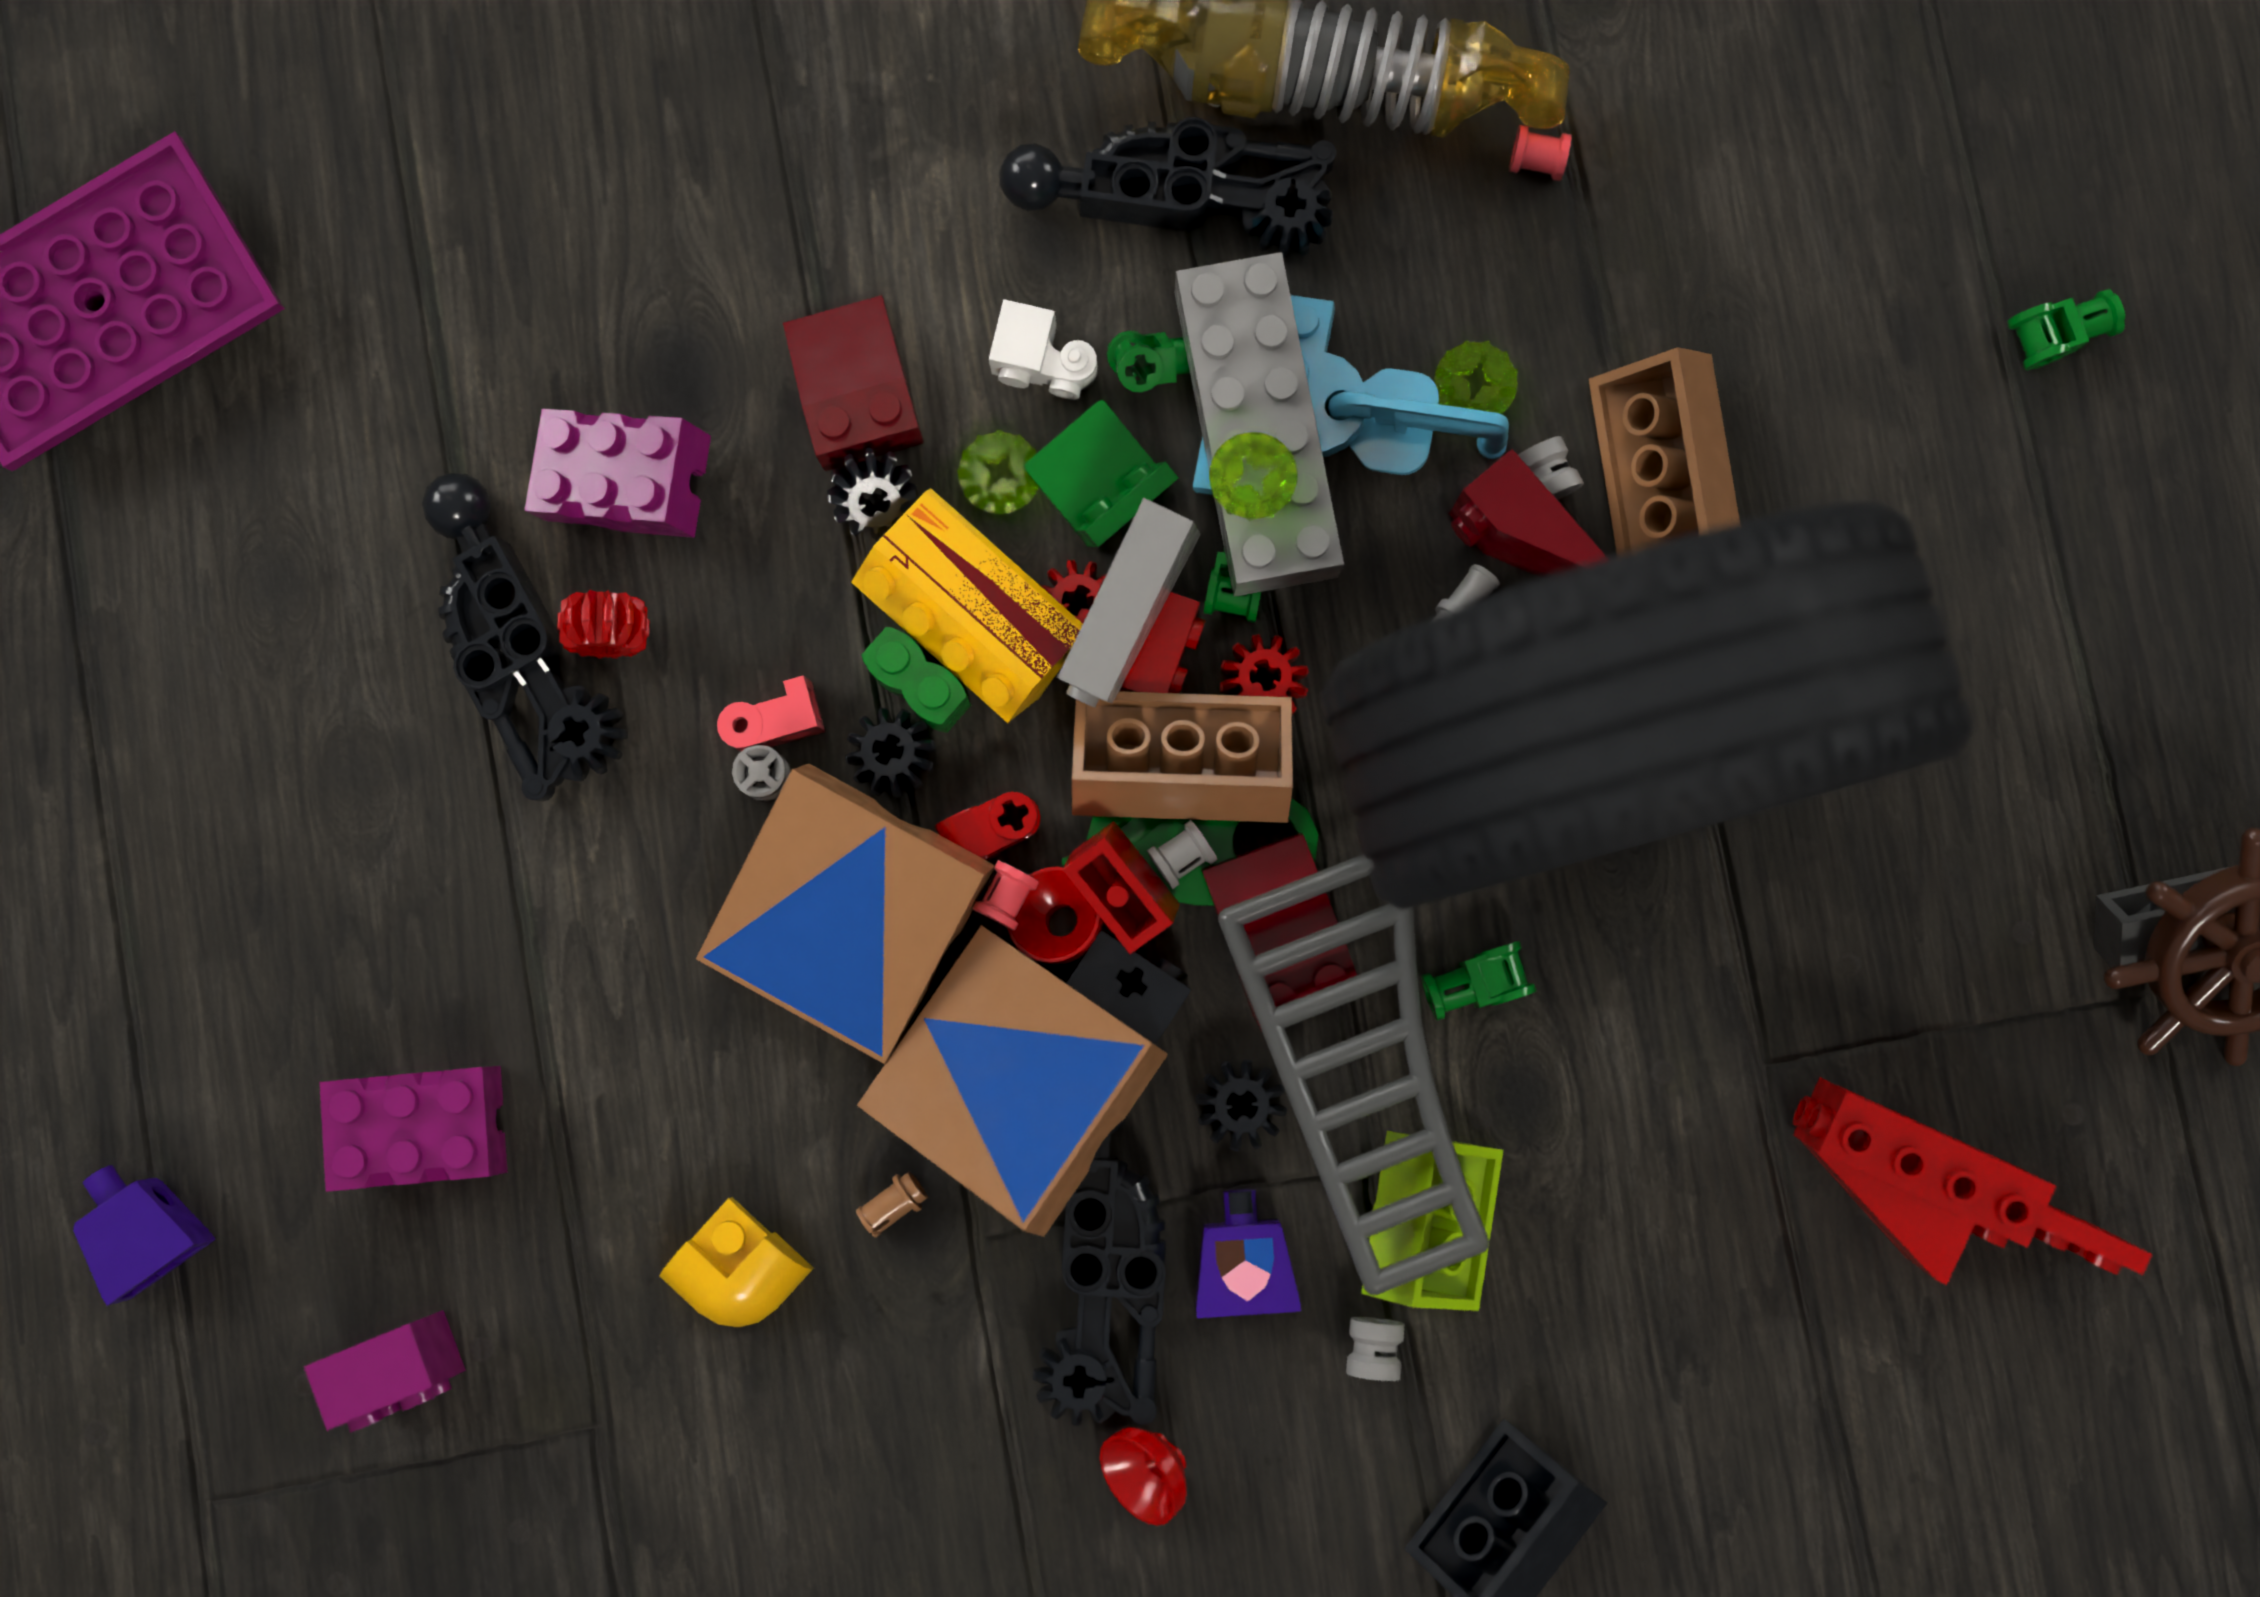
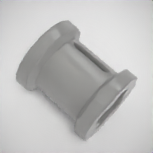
(1182, 854)

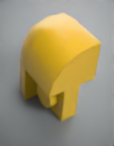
(735, 1268)

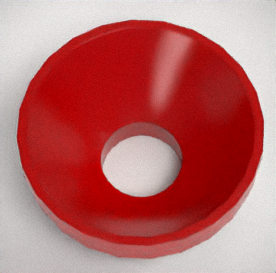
(1033, 931)
(1145, 1474)

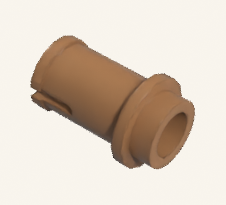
(892, 1203)

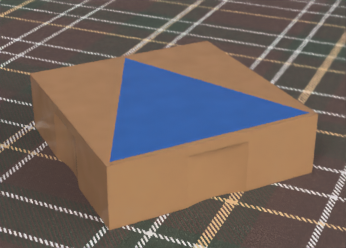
(844, 912)
(1011, 1081)

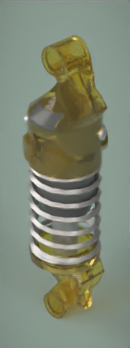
(1279, 53)

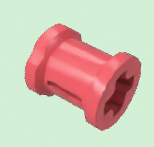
(1540, 153)
(1006, 895)

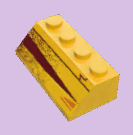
(968, 605)

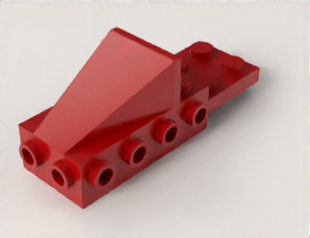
(1937, 1190)

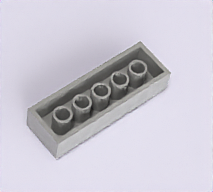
(1254, 379)

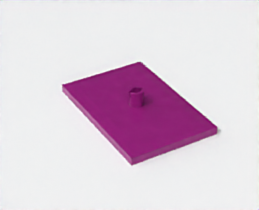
(117, 296)

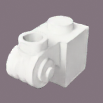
(1025, 353)

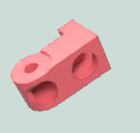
(774, 720)

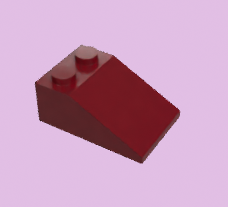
(852, 382)
(1520, 521)
(1261, 872)

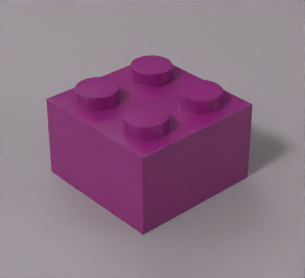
(391, 1369)

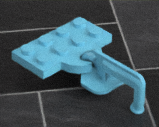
(1383, 419)

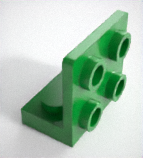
(1097, 474)

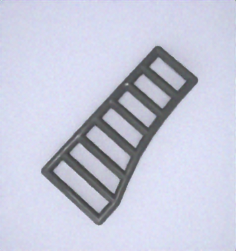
(1418, 1084)

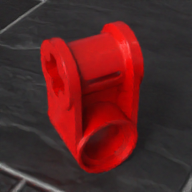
(982, 828)

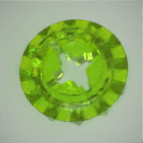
(1497, 369)
(1262, 453)
(974, 477)

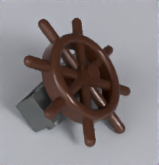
(2187, 928)

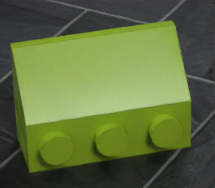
(1458, 1284)

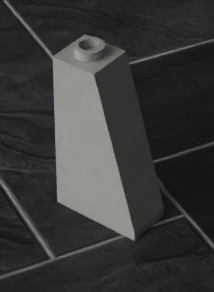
(1128, 603)

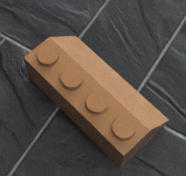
(1663, 449)
(1184, 757)

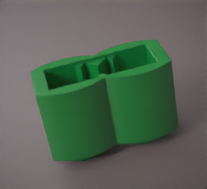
(905, 672)

